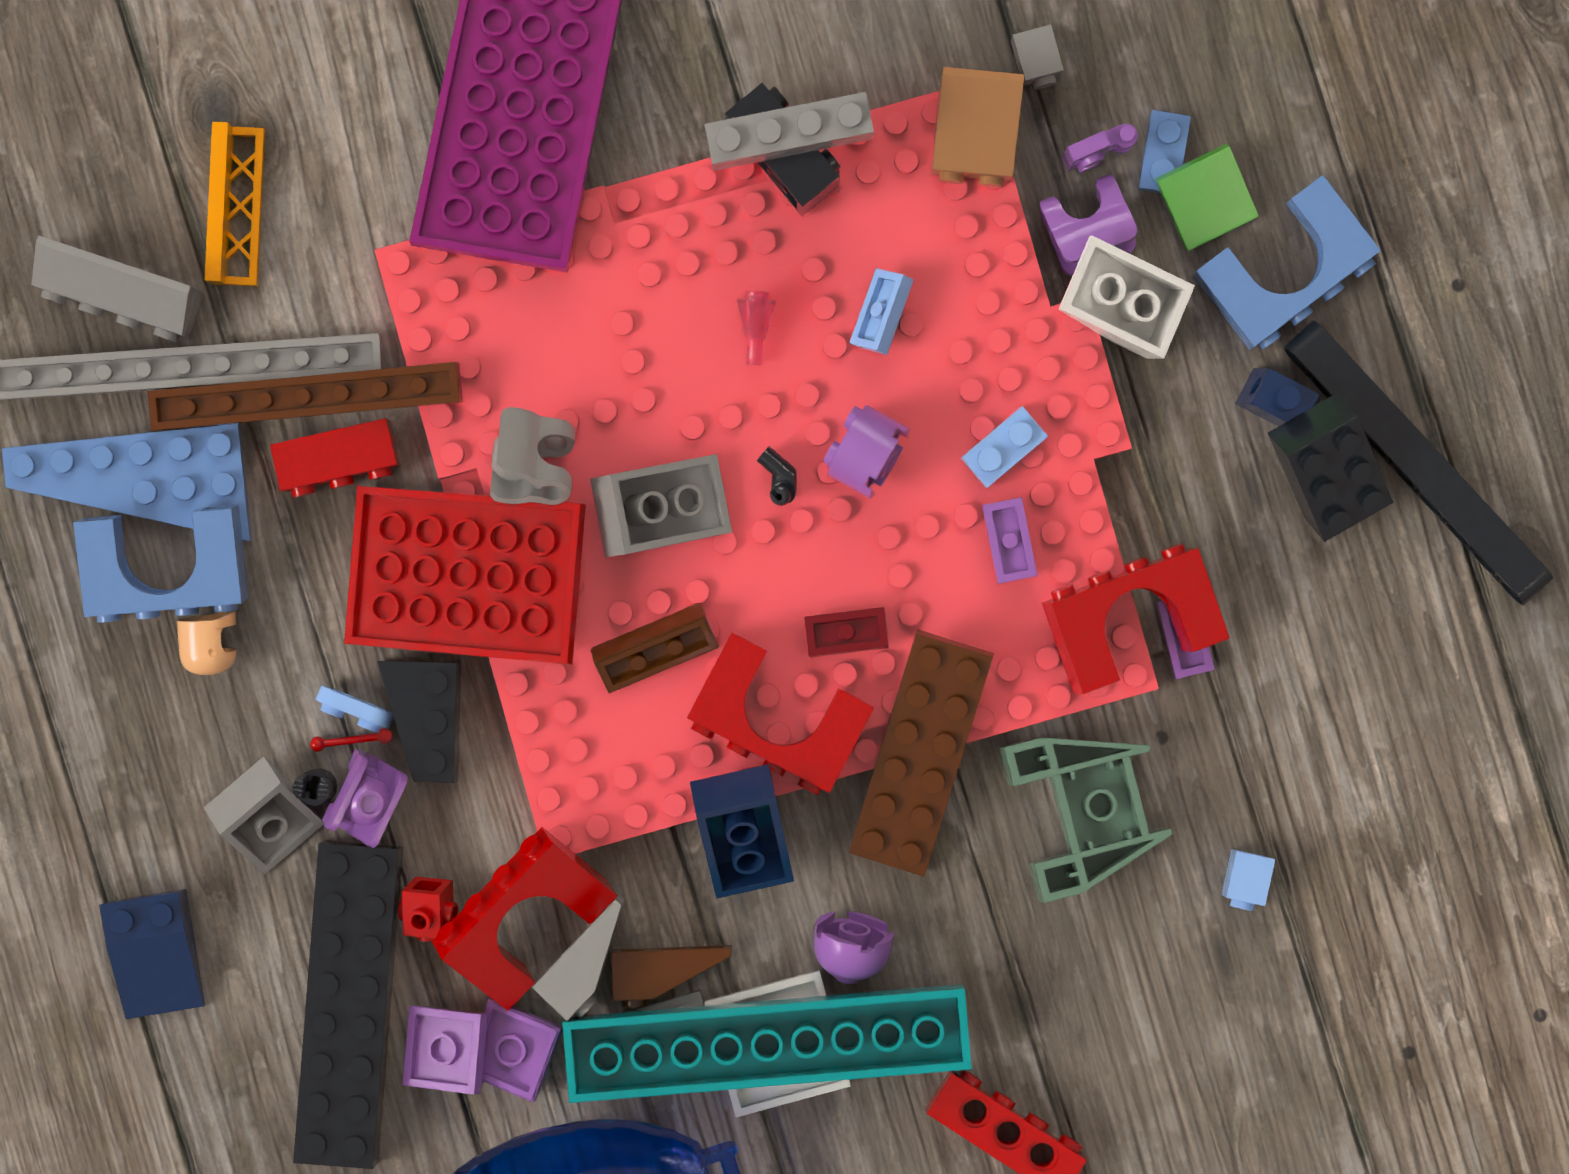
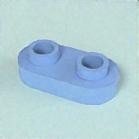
(370, 715)

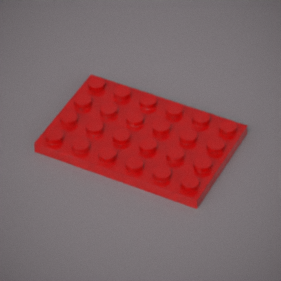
(464, 575)

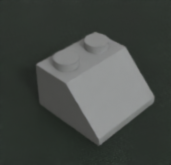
(262, 816)

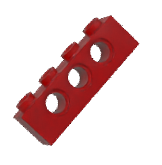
(960, 1088)

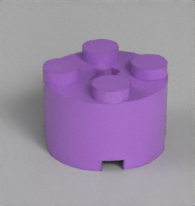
(866, 450)

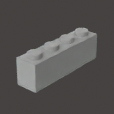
(789, 131)

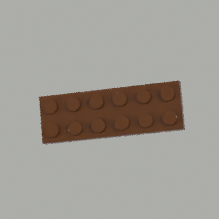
(921, 752)

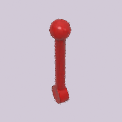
(318, 743)

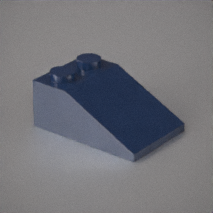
(153, 953)

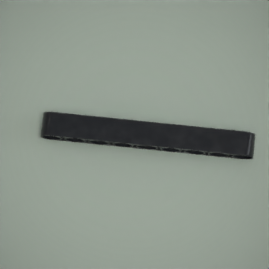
(1420, 464)

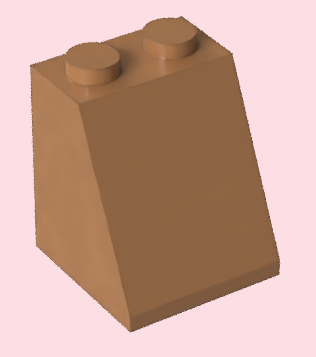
(977, 126)

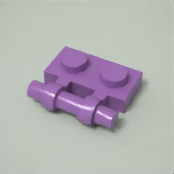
(1091, 151)

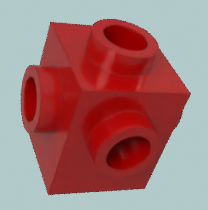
(426, 907)

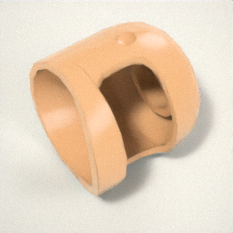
(201, 643)

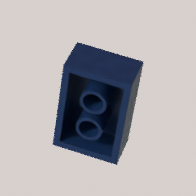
(741, 831)

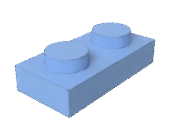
(881, 311)
(1004, 447)

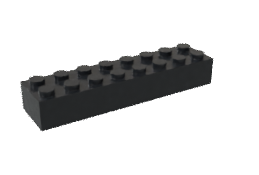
(348, 1005)

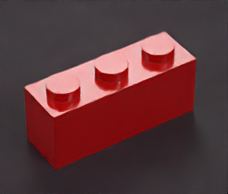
(335, 457)

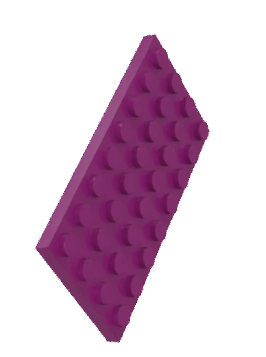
(515, 129)

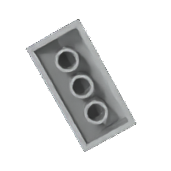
(115, 288)

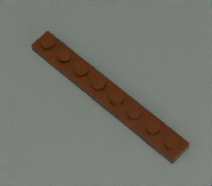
(305, 396)

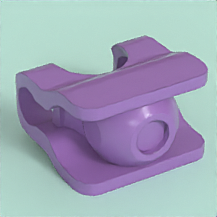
(1110, 223)
(366, 798)

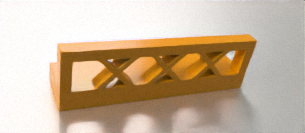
(220, 200)

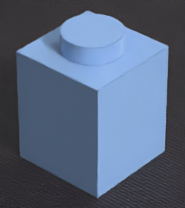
(1247, 879)

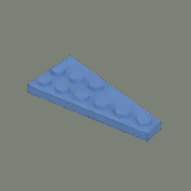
(139, 474)

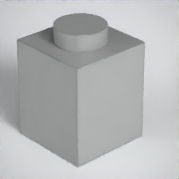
(1037, 56)

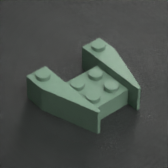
(1095, 807)

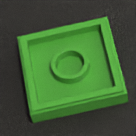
(1206, 197)

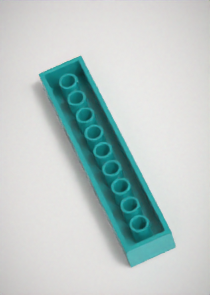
(766, 1043)

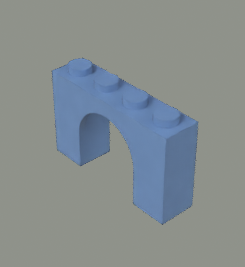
(1341, 249)
(113, 589)

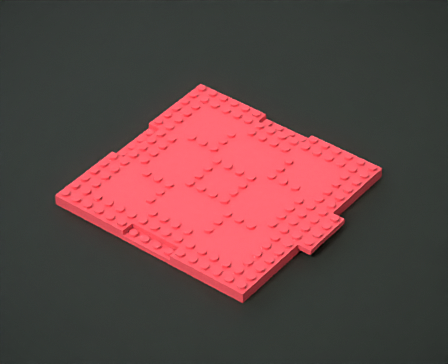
(654, 372)

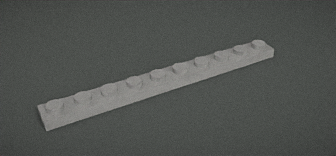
(186, 366)

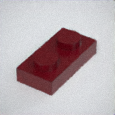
(846, 632)

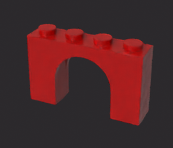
(1080, 614)
(814, 759)
(538, 869)

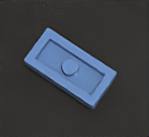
(1163, 147)

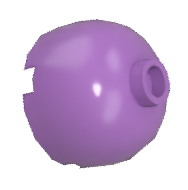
(852, 946)

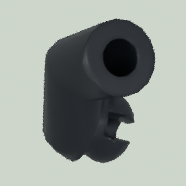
(783, 477)

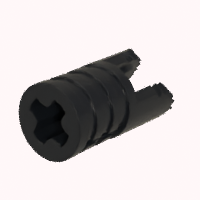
(325, 791)

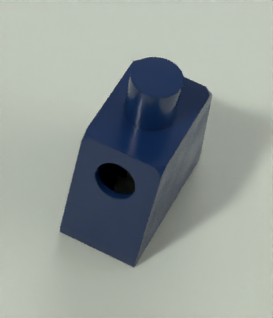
(1276, 397)

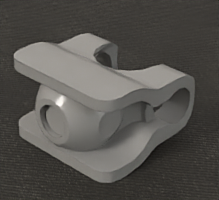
(518, 456)

